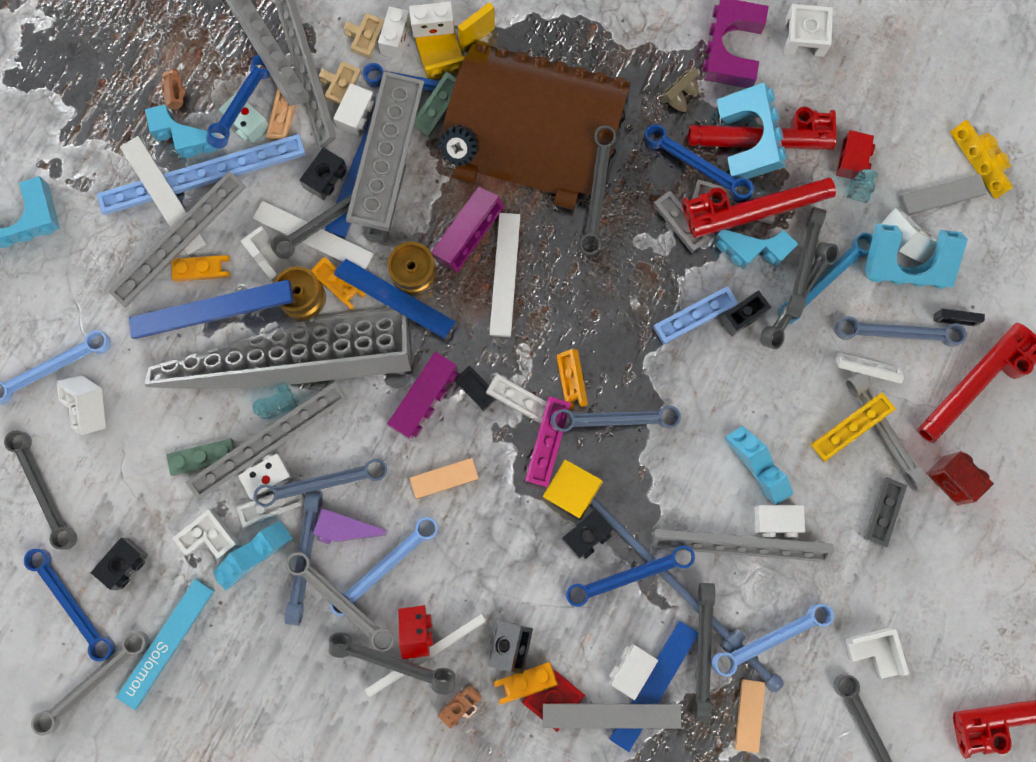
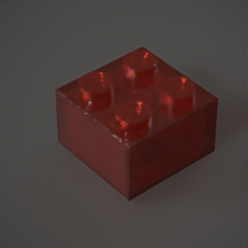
(960, 478)

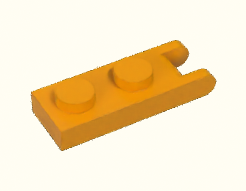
(199, 268)
(342, 290)
(572, 378)
(528, 683)

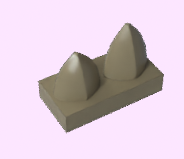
(674, 95)

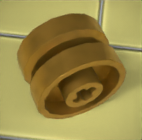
(402, 261)
(307, 291)

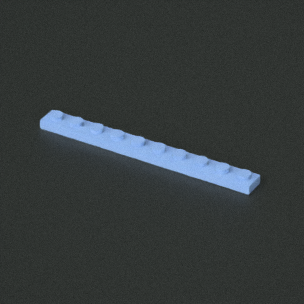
(205, 173)

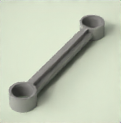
(913, 474)
(340, 601)
(89, 684)

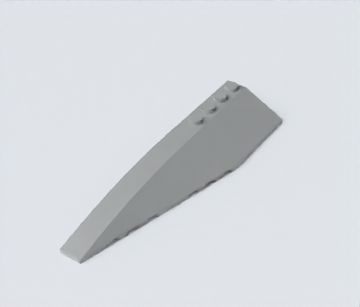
(310, 352)

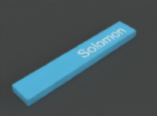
(165, 644)

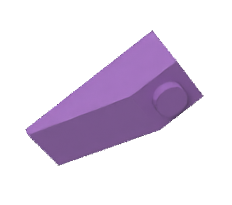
(342, 528)

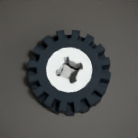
(463, 139)

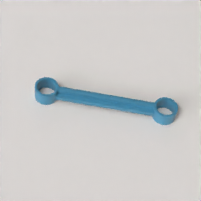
(834, 270)

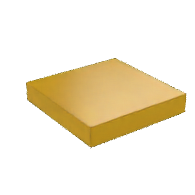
(476, 26)
(572, 489)

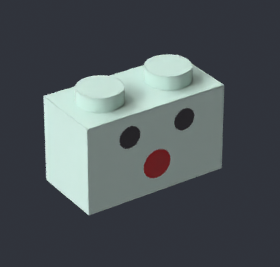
(249, 123)

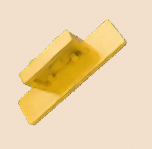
(984, 157)

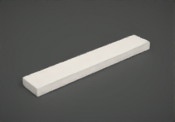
(158, 187)
(321, 241)
(505, 275)
(436, 648)

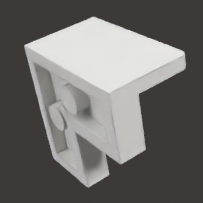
(915, 241)
(259, 246)
(84, 404)
(207, 529)
(883, 648)

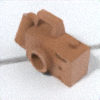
(172, 89)
(459, 706)

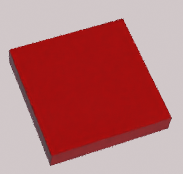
(562, 693)

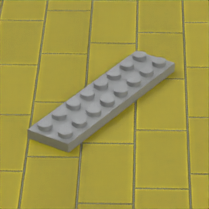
(385, 151)

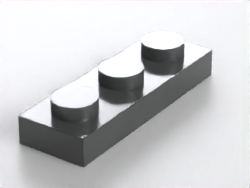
(885, 512)

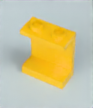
(440, 54)

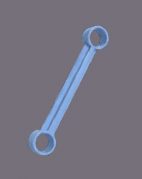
(54, 364)
(386, 564)
(773, 639)

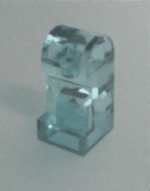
(862, 185)
(276, 404)

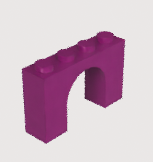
(721, 65)

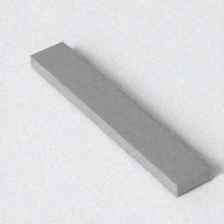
(611, 715)

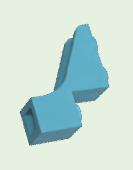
(187, 140)
(745, 249)
(758, 460)
(249, 556)

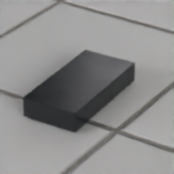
(959, 317)
(475, 387)

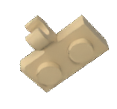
(365, 36)
(339, 82)

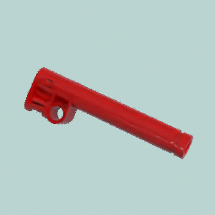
(814, 134)
(709, 217)
(1014, 348)
(980, 726)

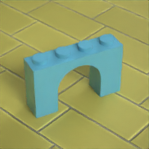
(768, 153)
(38, 214)
(938, 270)

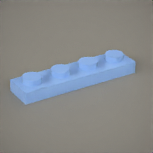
(695, 315)

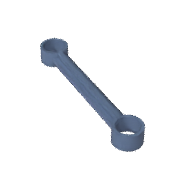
(899, 331)
(616, 418)
(320, 482)
(295, 606)

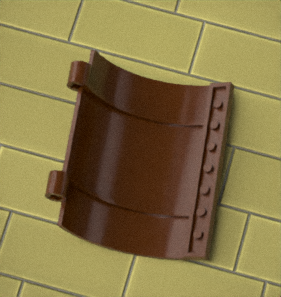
(534, 119)

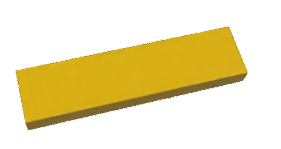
(853, 426)

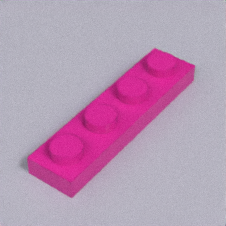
(547, 443)

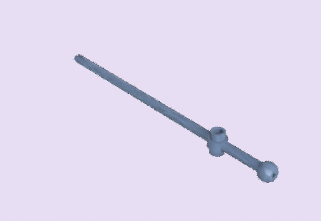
(732, 641)

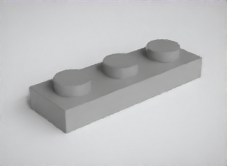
(672, 213)

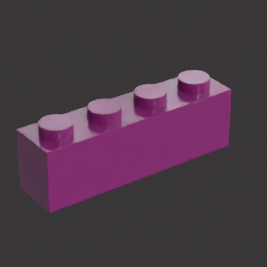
(467, 229)
(423, 396)

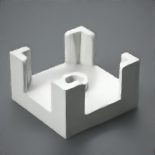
(809, 28)

